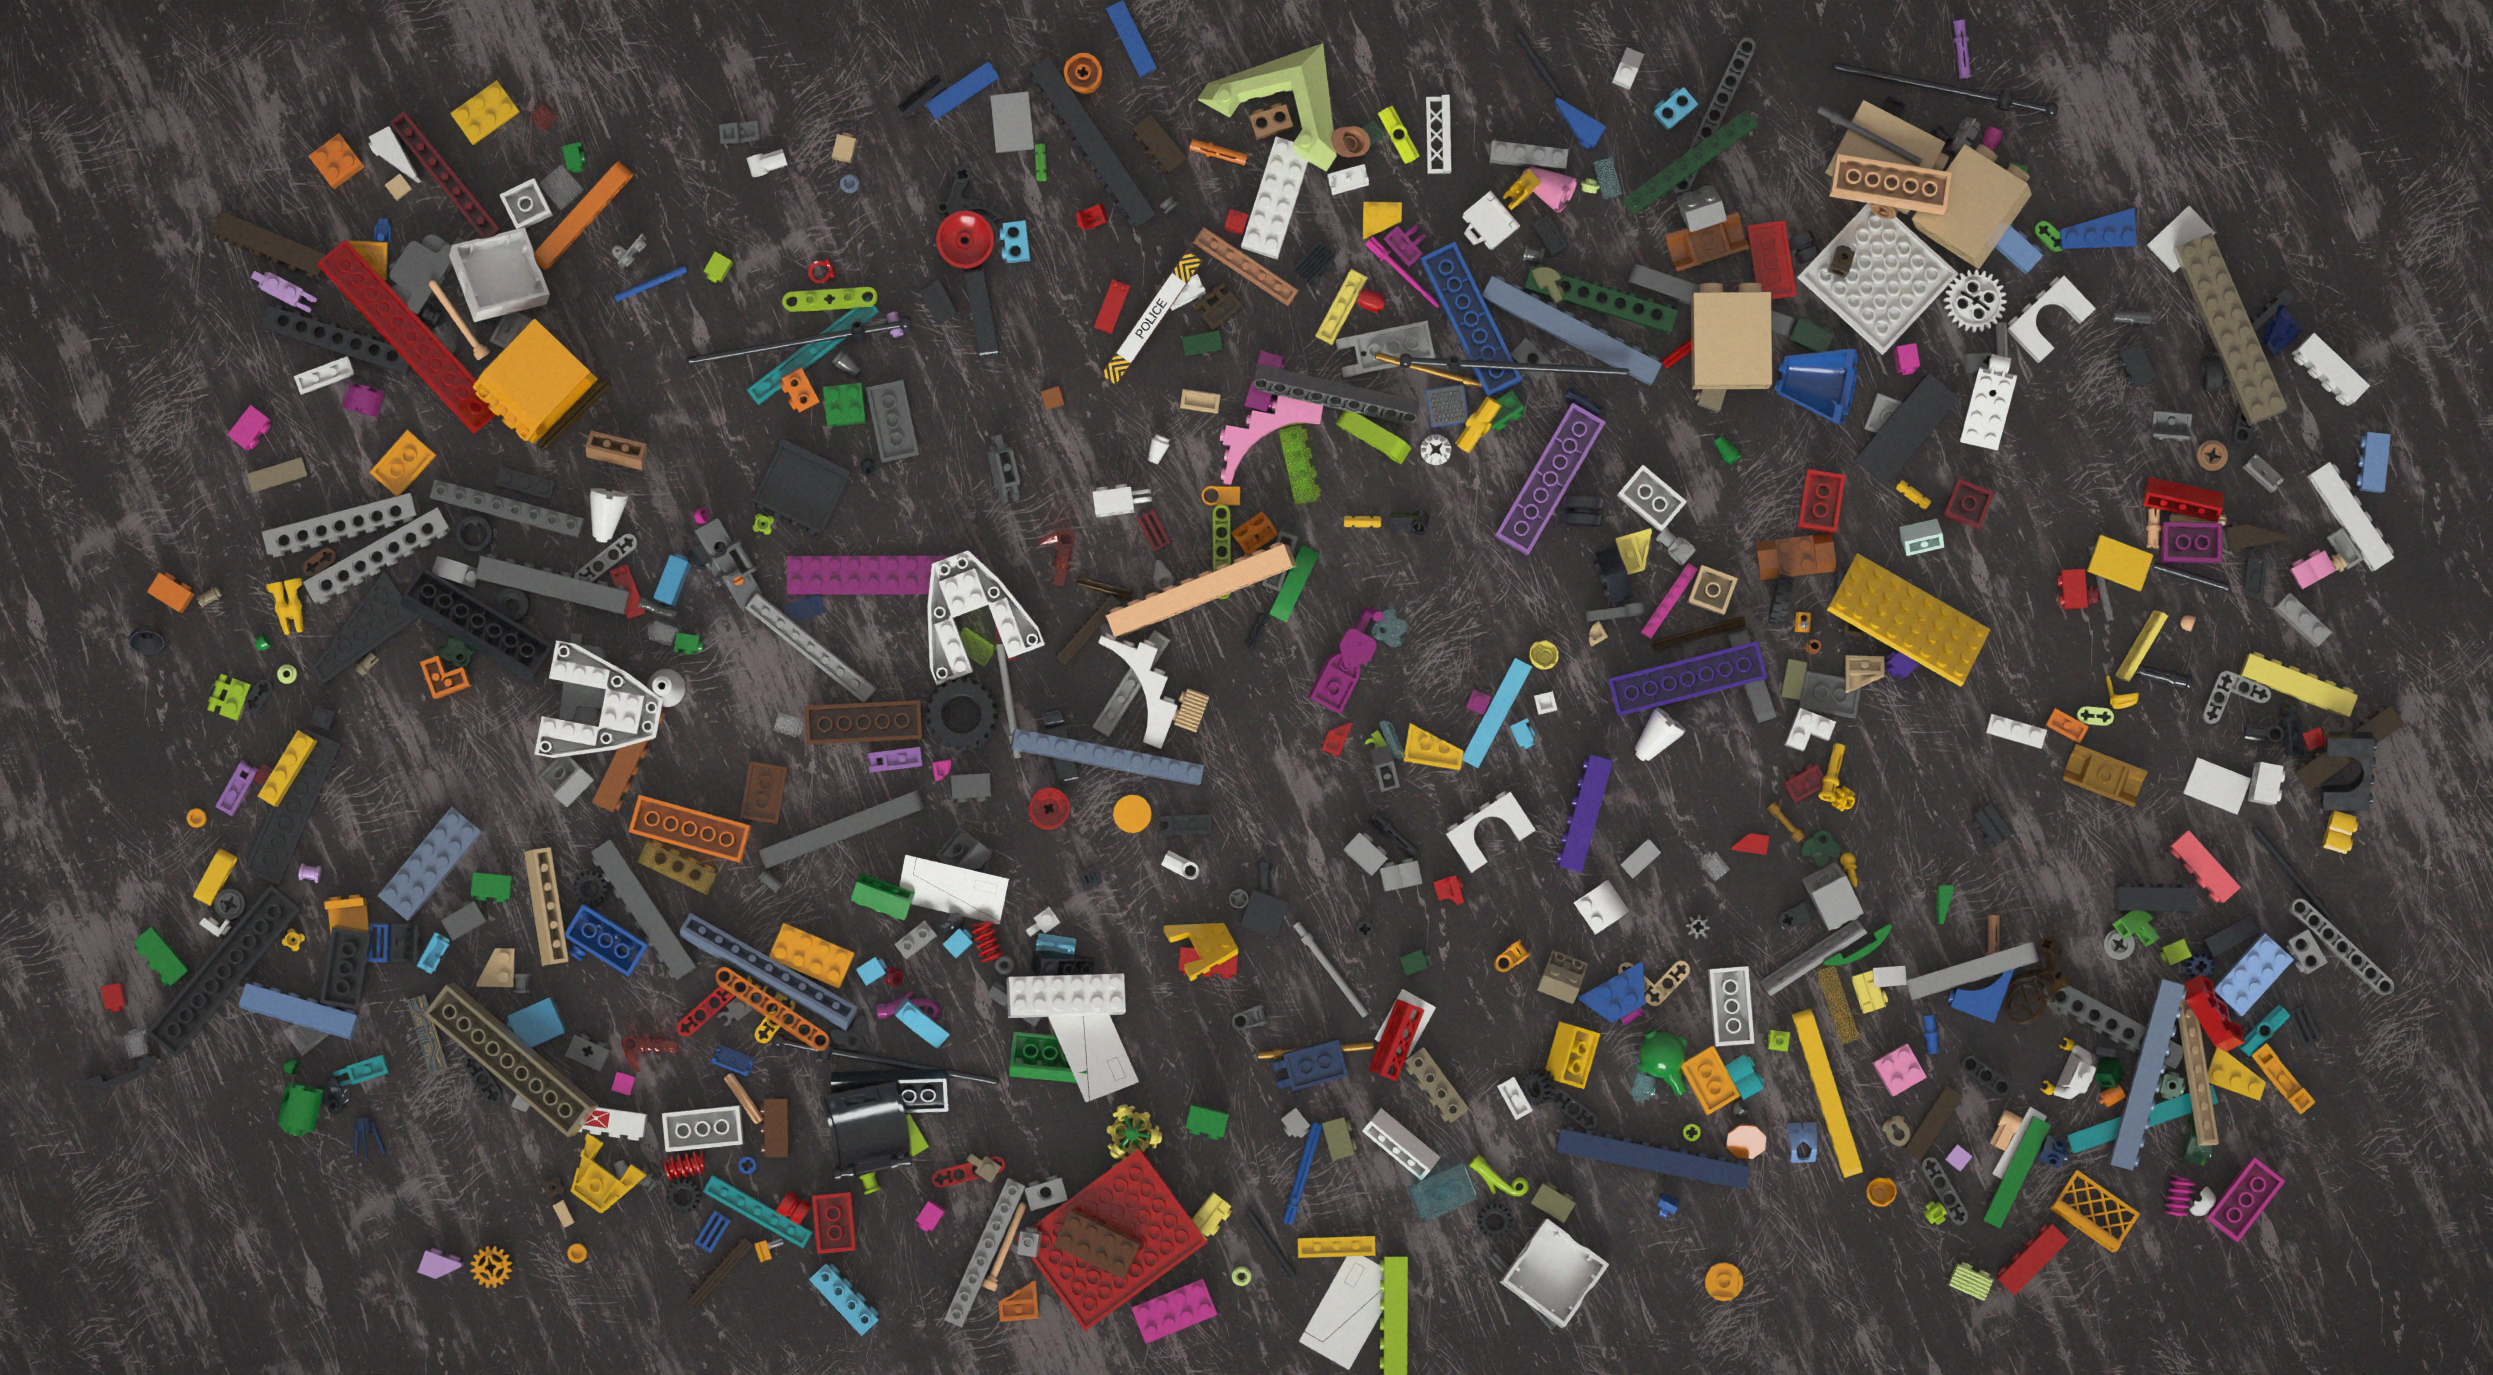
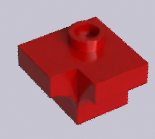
(1449, 889)

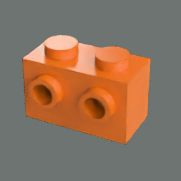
(799, 389)
(171, 592)

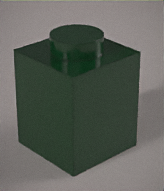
(1414, 962)

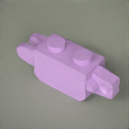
(283, 290)

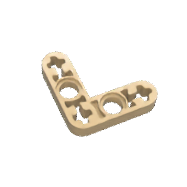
(1658, 987)

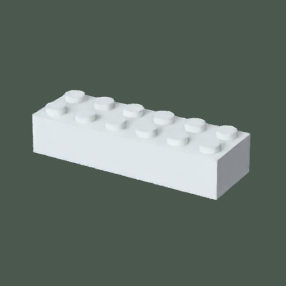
(1275, 200)
(1066, 995)

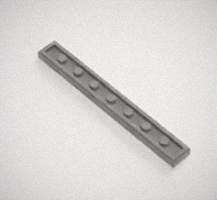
(810, 647)

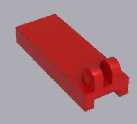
(1112, 306)
(623, 577)

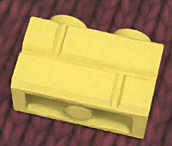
(1868, 995)
(1211, 1214)

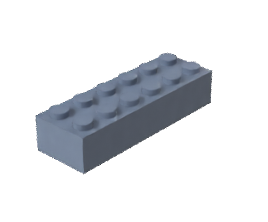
(430, 863)

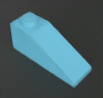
(921, 1023)

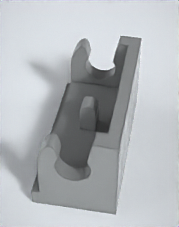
(2263, 473)

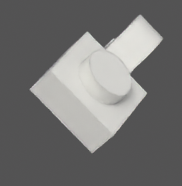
(1044, 921)

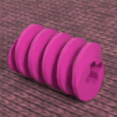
(2179, 1192)

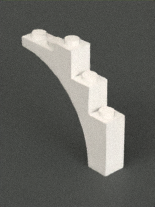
(1140, 660)

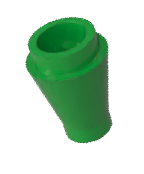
(1728, 450)

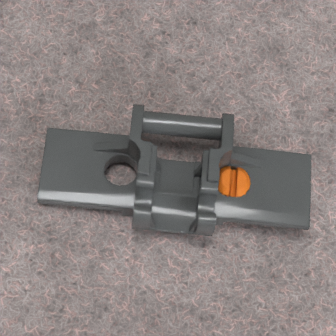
(722, 564)

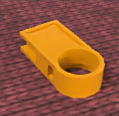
(1227, 496)

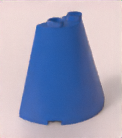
(1820, 382)

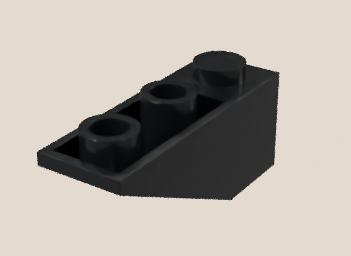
(1058, 963)

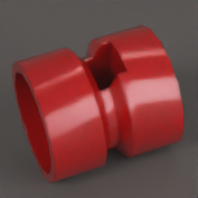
(794, 1208)

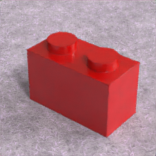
(2073, 589)

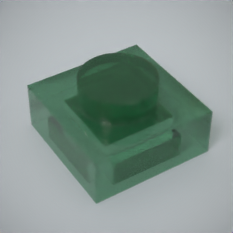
(1373, 132)

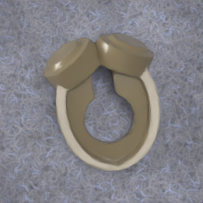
(1899, 1121)

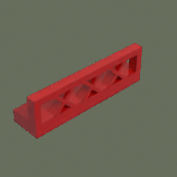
(1393, 1038)

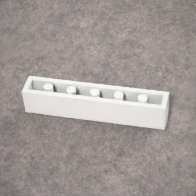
(2351, 516)

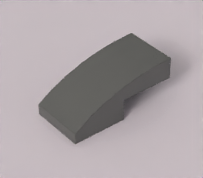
(740, 132)

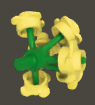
(1119, 1131)

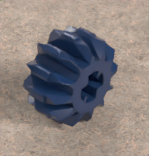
(2195, 961)

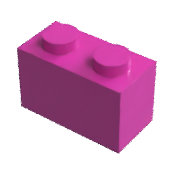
(1906, 359)
(249, 428)
(930, 1216)

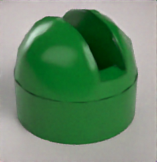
(262, 642)
(291, 1066)

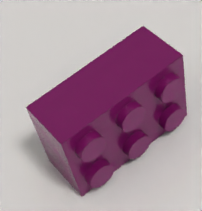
(2191, 542)

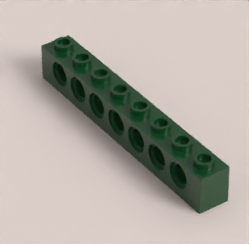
(1689, 163)
(1608, 308)

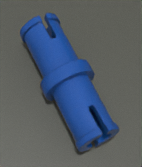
(1931, 1034)

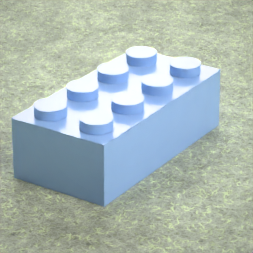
(2252, 974)

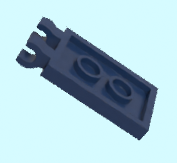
(1311, 1065)

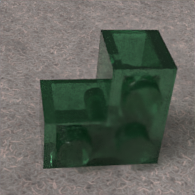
(2193, 1152)

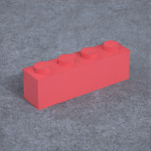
(2204, 866)

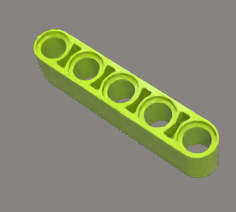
(1221, 542)

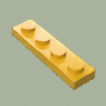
(1336, 1246)

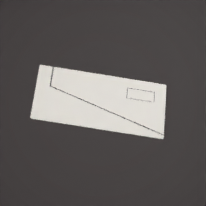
(954, 889)
(1094, 1046)
(1346, 1312)

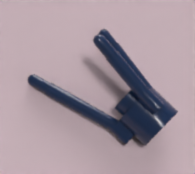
(363, 1127)

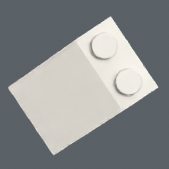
(390, 149)

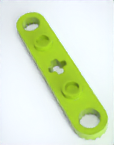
(844, 299)

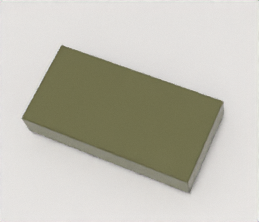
(1794, 679)

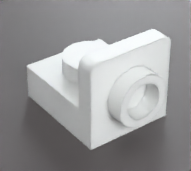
(213, 926)

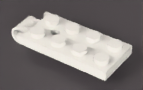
(1986, 412)

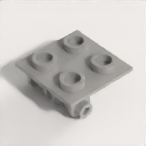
(626, 257)

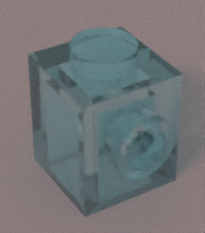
(1643, 1088)

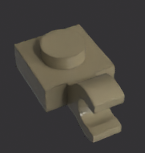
(985, 1168)

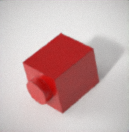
(1236, 222)
(114, 997)

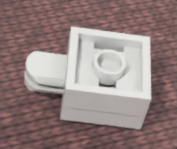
(1117, 500)

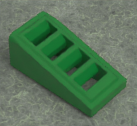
(1943, 899)

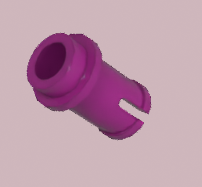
(1626, 1019)

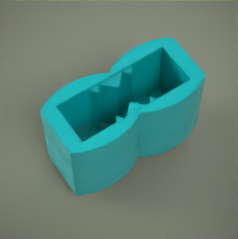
(1744, 1077)

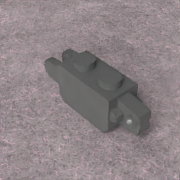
(1003, 468)

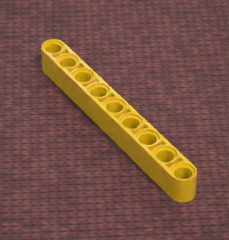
(1827, 1093)

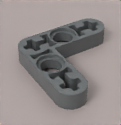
(1612, 613)

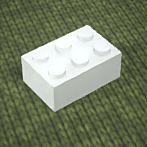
(1651, 498)

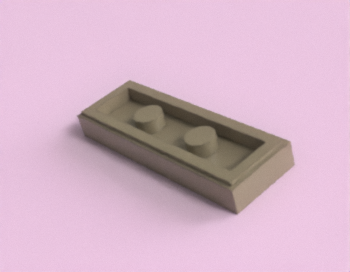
(277, 474)

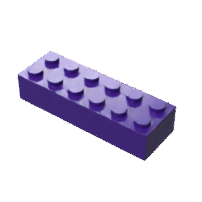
(1585, 813)

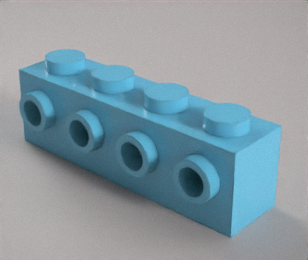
(844, 1299)

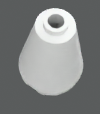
(606, 512)
(674, 686)
(1657, 734)

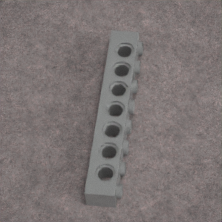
(273, 537)
(315, 584)
(985, 1252)

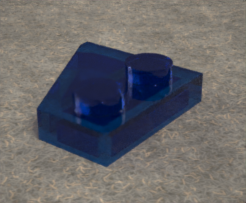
(2281, 332)

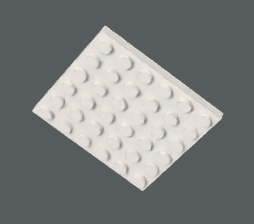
(1888, 281)

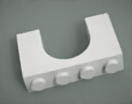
(2062, 294)
(1463, 835)

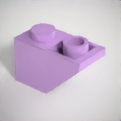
(437, 1265)

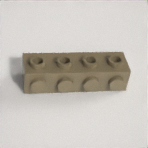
(1436, 1084)

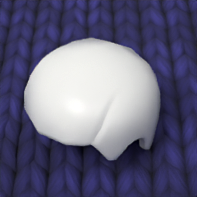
(2206, 1204)

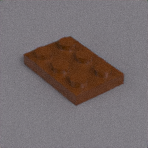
(763, 792)

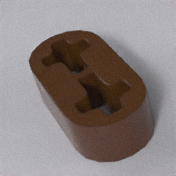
(317, 559)

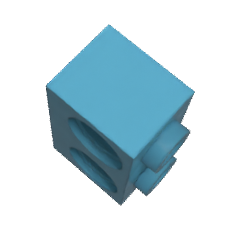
(1678, 112)
(1020, 241)

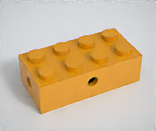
(812, 955)

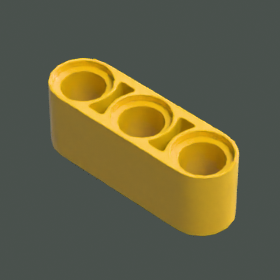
(215, 877)

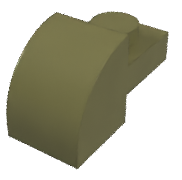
(1547, 278)

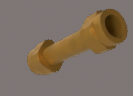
(1797, 834)

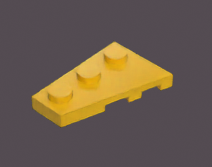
(2232, 1075)

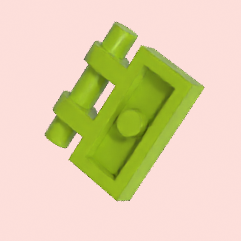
(234, 699)

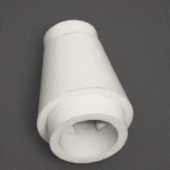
(1157, 449)

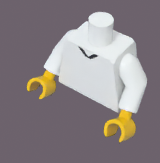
(2076, 1074)

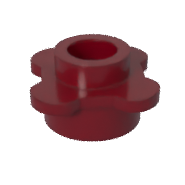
(2093, 595)
(893, 976)

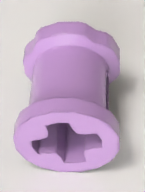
(310, 873)

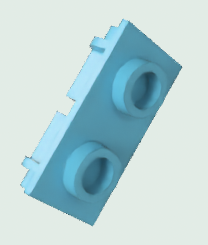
(1055, 943)
(432, 953)

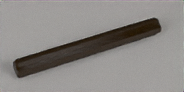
(573, 415)
(1699, 633)

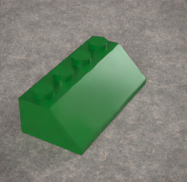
(1039, 1058)

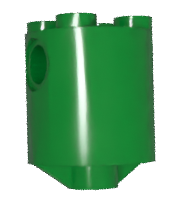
(299, 1108)

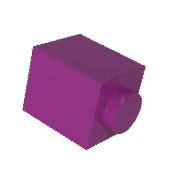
(1478, 702)

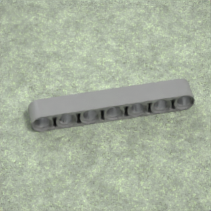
(2349, 951)
(1972, 970)

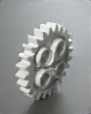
(1966, 316)

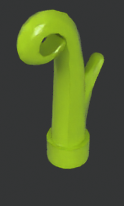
(1492, 1178)

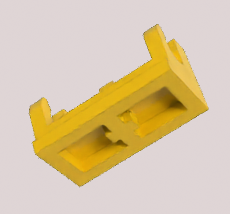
(1522, 188)

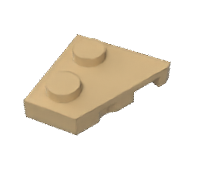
(1862, 671)
(499, 969)

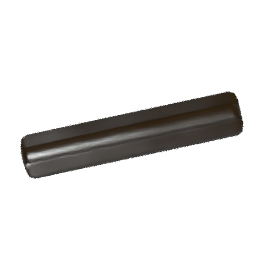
(1104, 587)

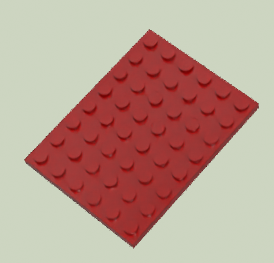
(1137, 1203)

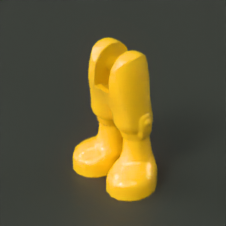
(288, 611)

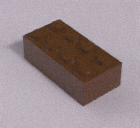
(1098, 1243)

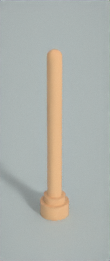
(479, 349)
(991, 1281)

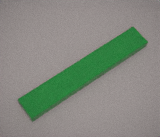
(2016, 1172)

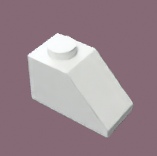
(1628, 68)

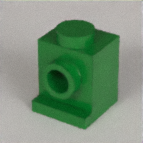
(574, 157)
(688, 643)

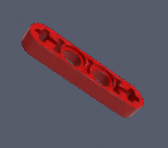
(705, 1006)
(967, 1168)

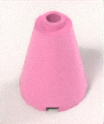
(1554, 187)

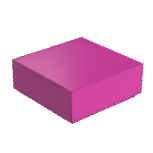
(623, 1083)

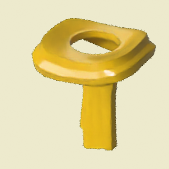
(2121, 701)

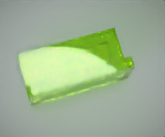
(977, 647)

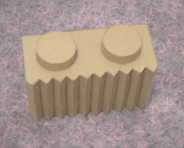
(1191, 710)

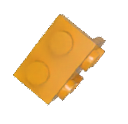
(348, 912)

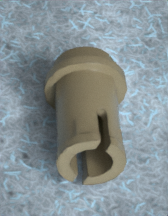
(209, 596)
(366, 664)

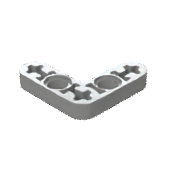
(2233, 687)

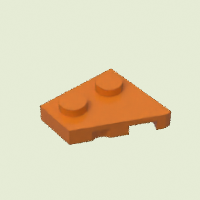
(1020, 1305)

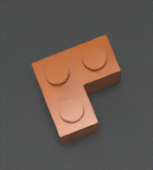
(443, 682)

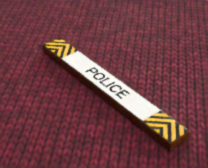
(1151, 317)

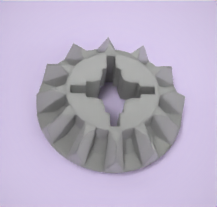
(2119, 953)

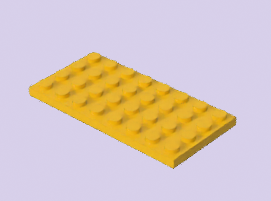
(1909, 619)

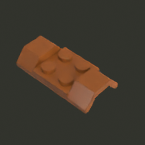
(1707, 244)
(1796, 556)

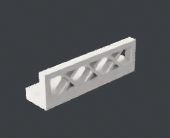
(1446, 141)

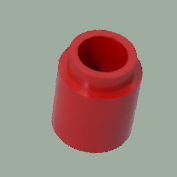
(1371, 300)

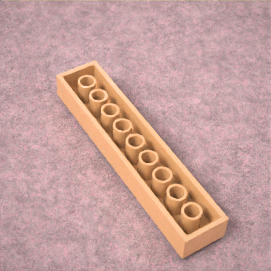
(1201, 590)

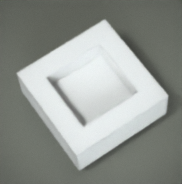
(1545, 703)

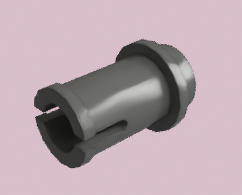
(772, 882)

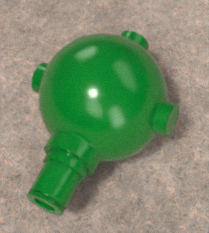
(1663, 1057)

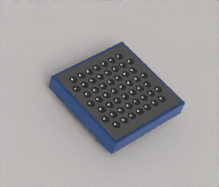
(1447, 406)

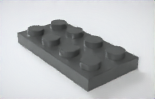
(892, 421)

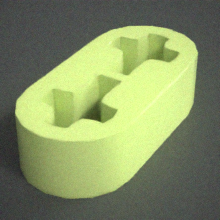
(2095, 711)

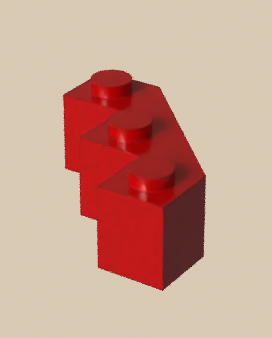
(2213, 1014)

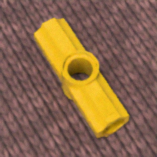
(1478, 424)

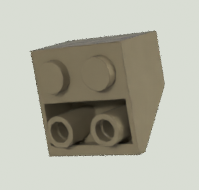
(1562, 977)

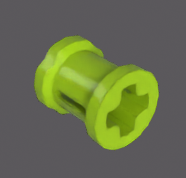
(870, 1182)

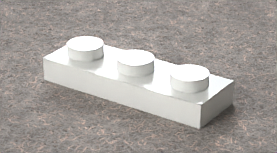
(324, 375)
(2016, 731)

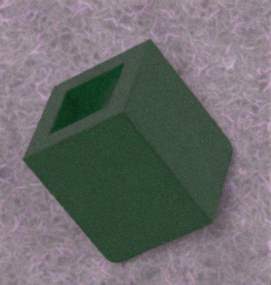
(2109, 1072)

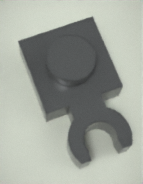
(737, 1009)

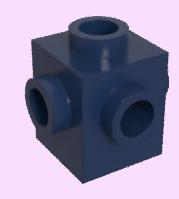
(2054, 1151)

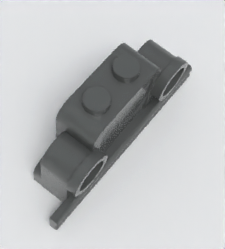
(418, 267)
(579, 701)

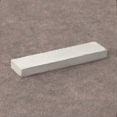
(2007, 1155)

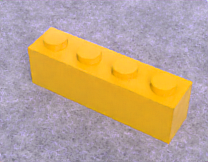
(287, 768)

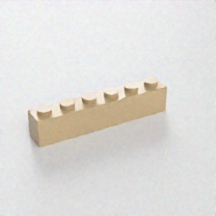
(546, 906)

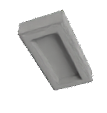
(2345, 547)

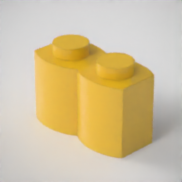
(2339, 832)

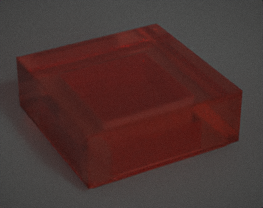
(542, 117)

